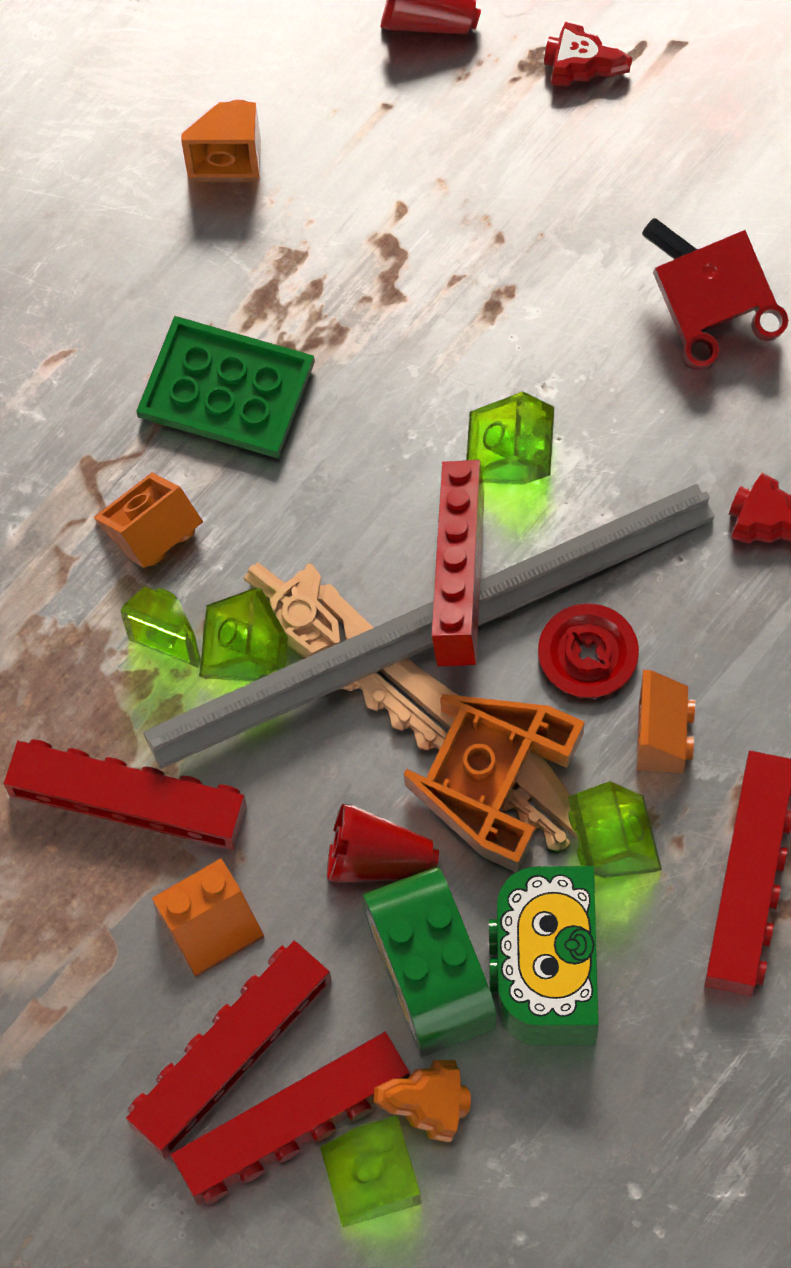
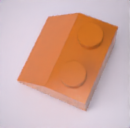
(224, 142)
(149, 520)
(663, 724)
(208, 917)

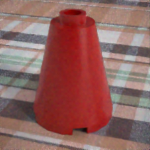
(431, 16)
(376, 849)

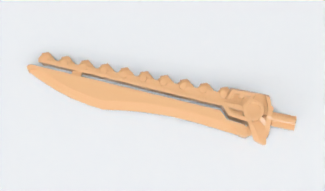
(315, 628)

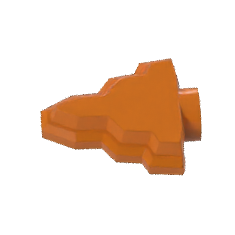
(428, 1098)

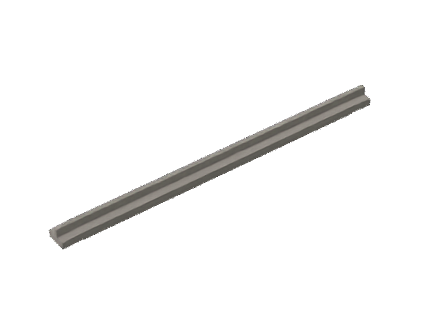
(413, 631)

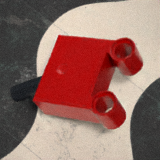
(712, 288)

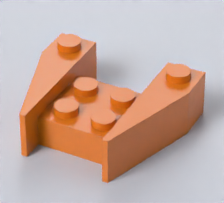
(481, 767)

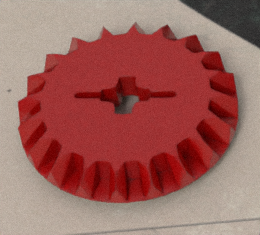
(589, 626)

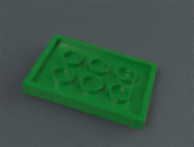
(226, 386)

